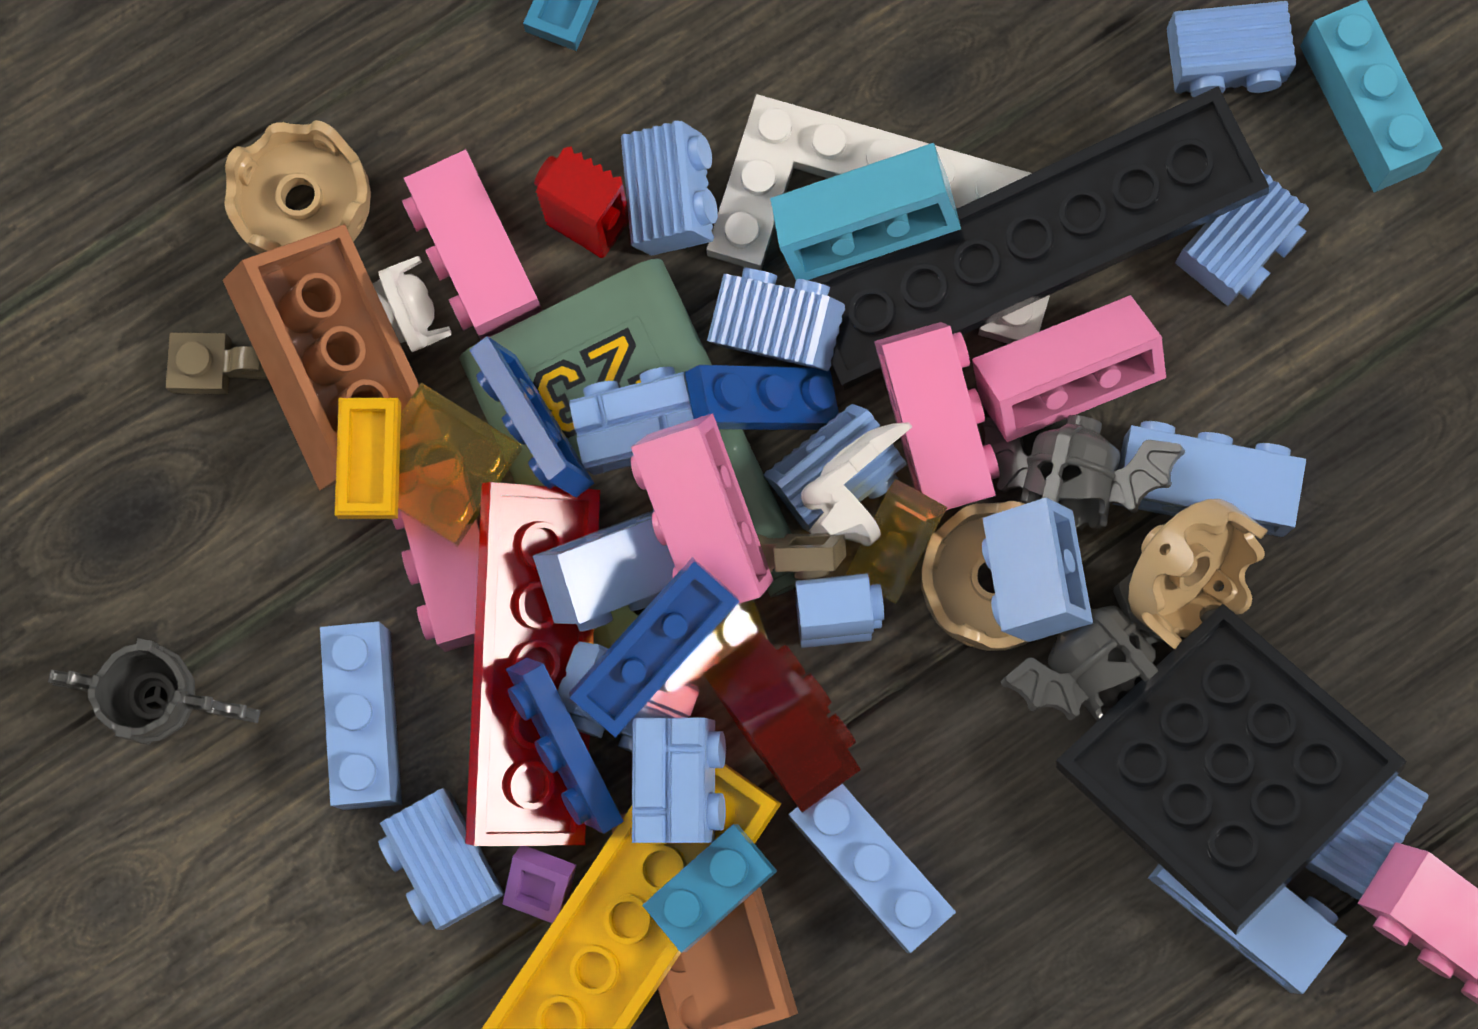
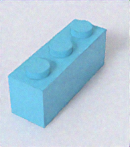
(1370, 95)
(865, 213)

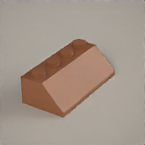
(319, 337)

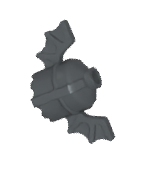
(1081, 469)
(1090, 662)
(123, 691)

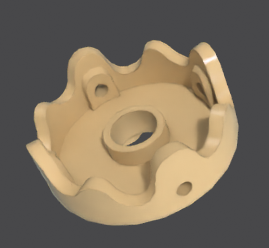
(291, 157)
(1189, 563)
(952, 582)

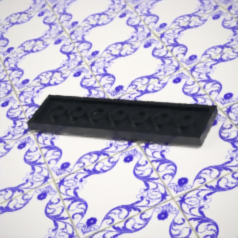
(1050, 230)

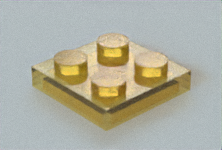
(445, 462)

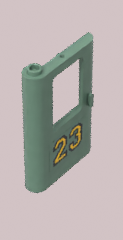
(616, 335)

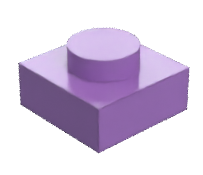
(538, 883)

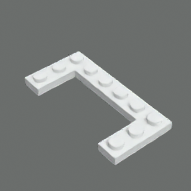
(792, 137)

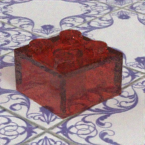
(785, 719)

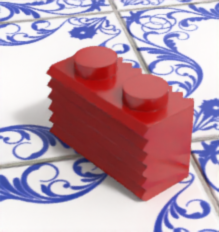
(582, 201)

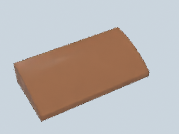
(730, 975)

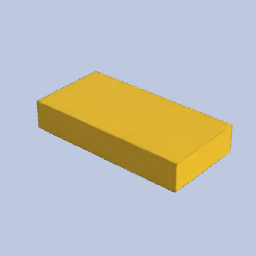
(368, 458)

